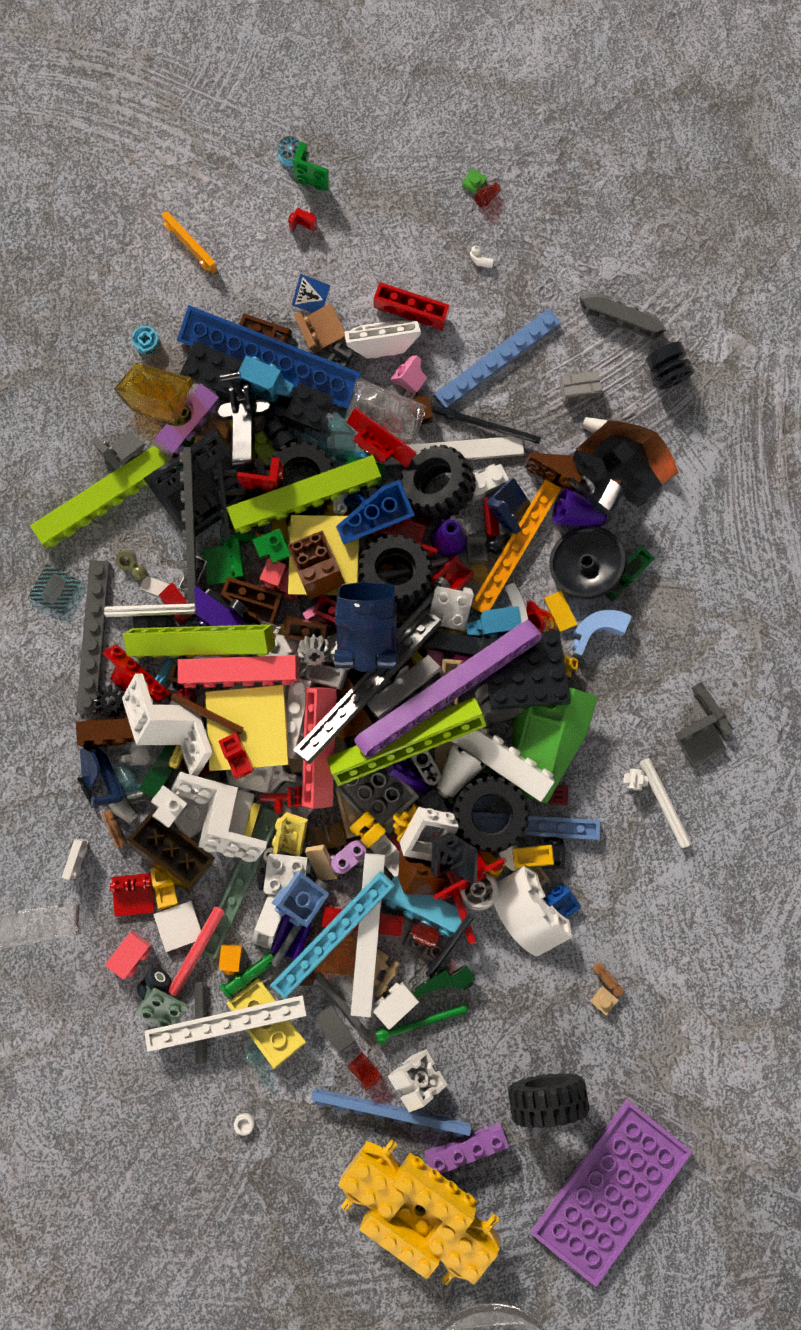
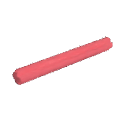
(196, 951)

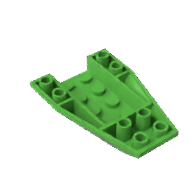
(553, 734)

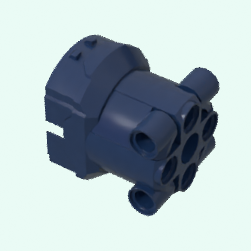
(366, 626)

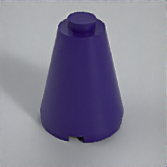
(576, 511)

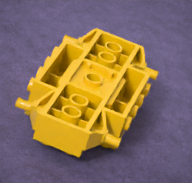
(418, 1238)

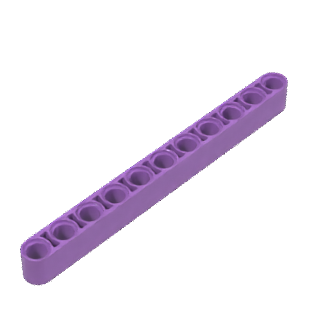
(447, 689)

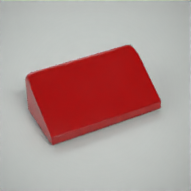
(491, 523)
(172, 595)

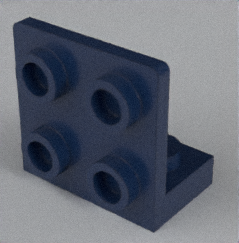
(509, 505)

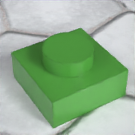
(474, 181)

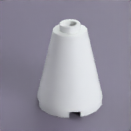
(458, 771)

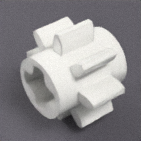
(636, 779)

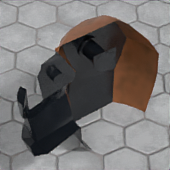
(625, 462)

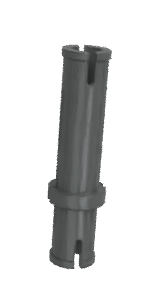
(711, 706)

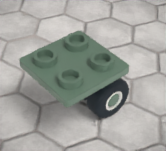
(156, 1005)

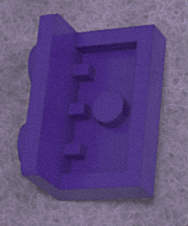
(297, 945)

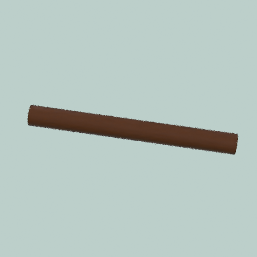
(207, 713)

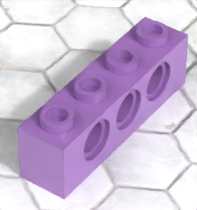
(467, 1149)

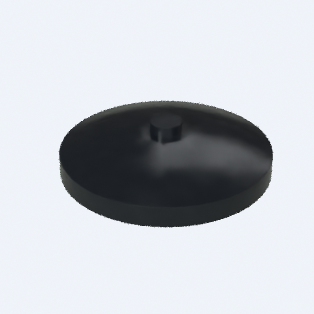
(587, 562)

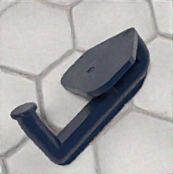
(92, 764)

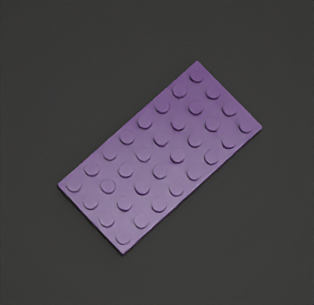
(611, 1192)

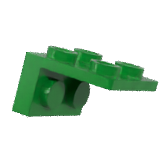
(307, 172)
(224, 563)

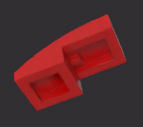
(236, 755)

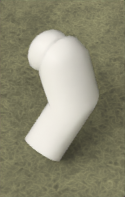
(478, 258)

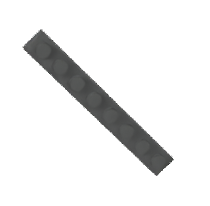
(188, 517)
(93, 635)

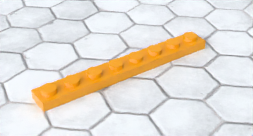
(515, 547)

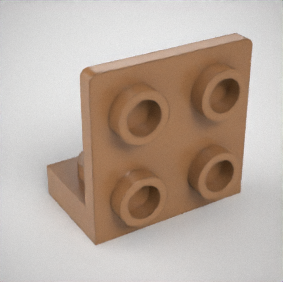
(320, 328)

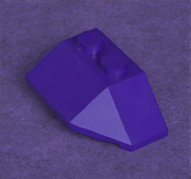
(212, 612)

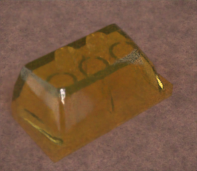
(154, 392)

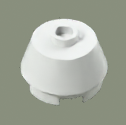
(481, 894)

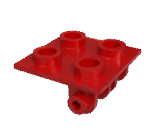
(132, 894)

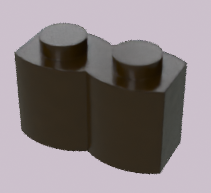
(330, 835)

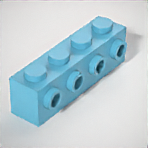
(424, 908)

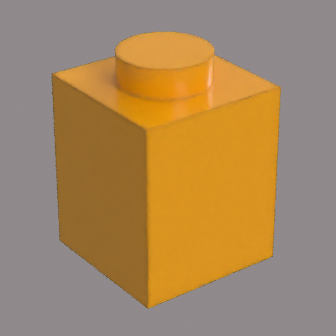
(230, 958)

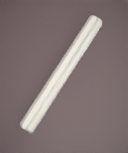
(150, 610)
(665, 803)

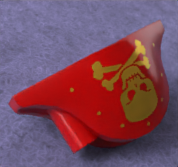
(540, 618)

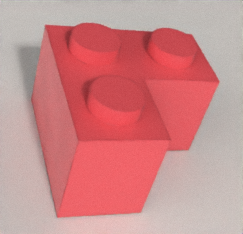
(276, 578)

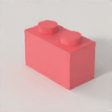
(128, 955)

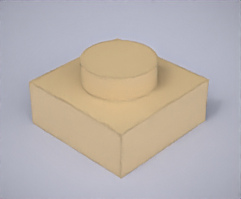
(604, 1000)

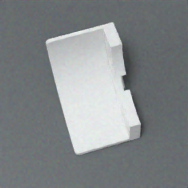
(527, 915)

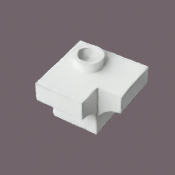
(167, 805)

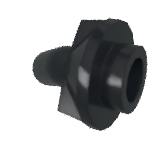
(494, 546)

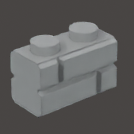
(580, 386)

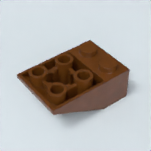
(553, 468)
(315, 565)

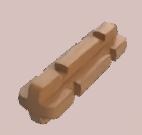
(114, 829)
(608, 979)

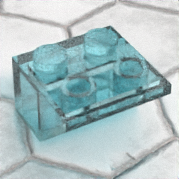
(341, 442)

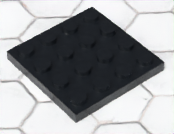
(531, 678)

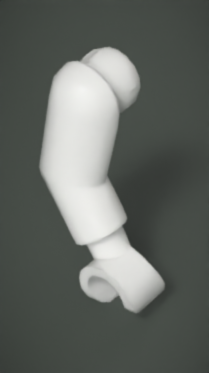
(338, 505)

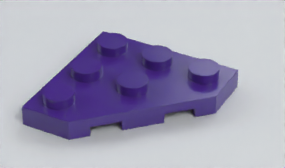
(409, 775)

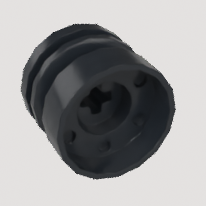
(669, 365)

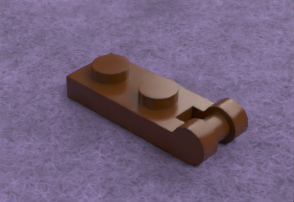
(265, 327)

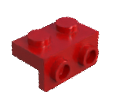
(455, 573)

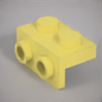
(290, 834)

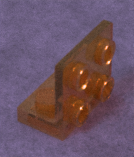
(341, 958)

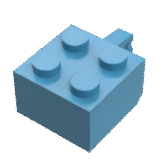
(264, 379)
(495, 622)

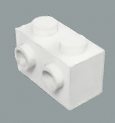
(489, 481)
(395, 1004)

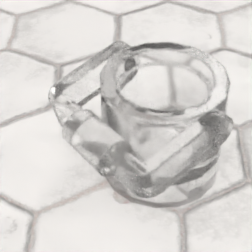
(138, 755)

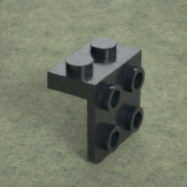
(454, 855)

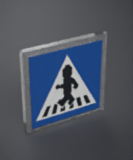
(310, 293)

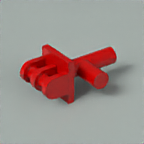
(279, 797)

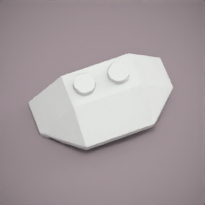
(383, 338)

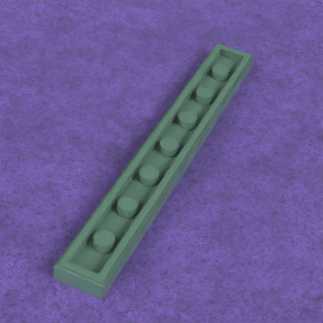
(240, 883)

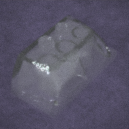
(390, 410)

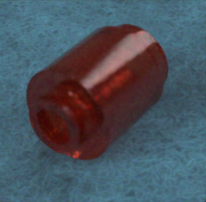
(425, 935)

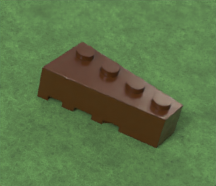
(104, 732)

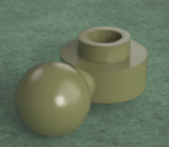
(138, 572)

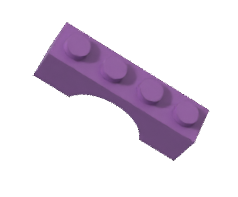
(171, 438)

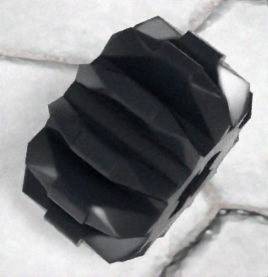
(102, 703)

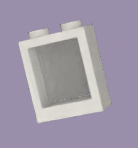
(423, 829)

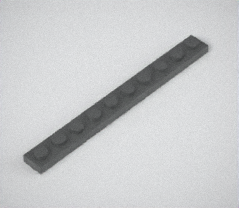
(365, 689)

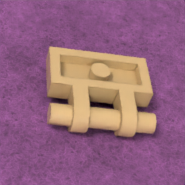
(382, 986)

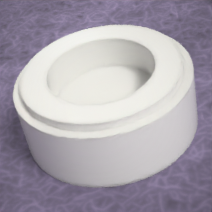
(244, 1124)

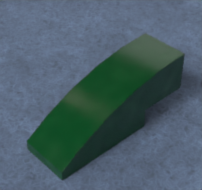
(634, 566)
(159, 773)

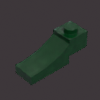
(459, 978)

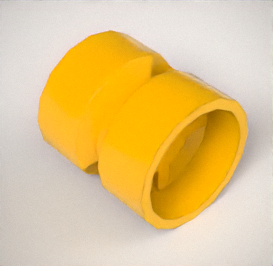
(372, 834)

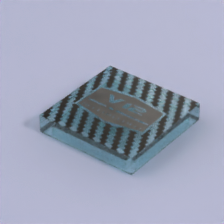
(54, 589)

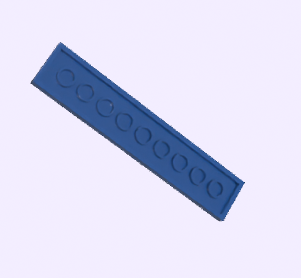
(295, 364)

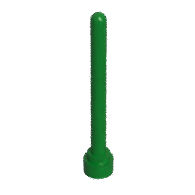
(384, 1035)

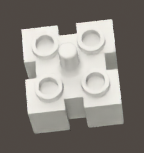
(417, 1080)

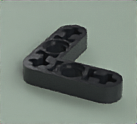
(235, 606)

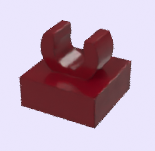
(560, 796)

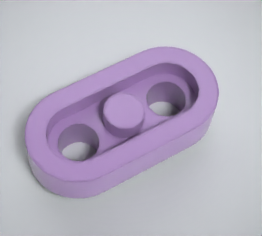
(348, 856)

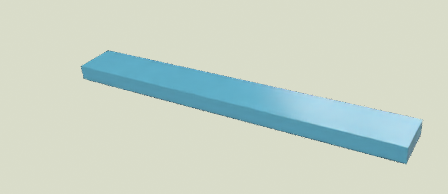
(332, 935)

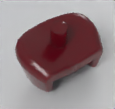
(188, 694)

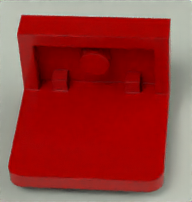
(267, 483)

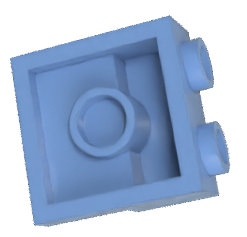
(300, 899)

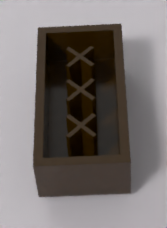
(171, 852)

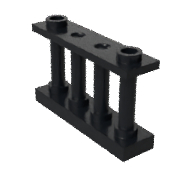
(219, 474)

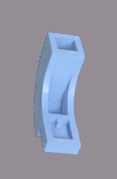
(607, 620)

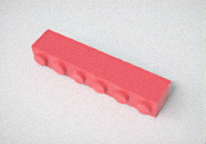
(238, 670)
(317, 777)

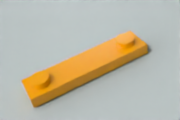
(205, 260)

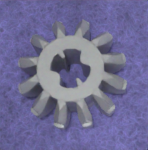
(314, 650)

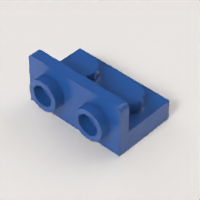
(562, 900)

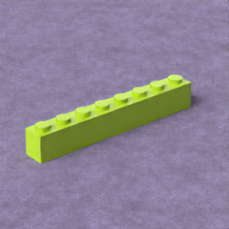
(304, 494)
(98, 498)
(200, 641)
(430, 733)

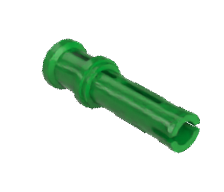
(241, 980)

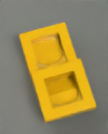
(164, 889)

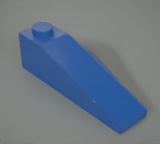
(380, 511)

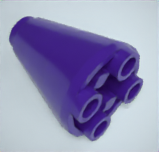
(447, 542)

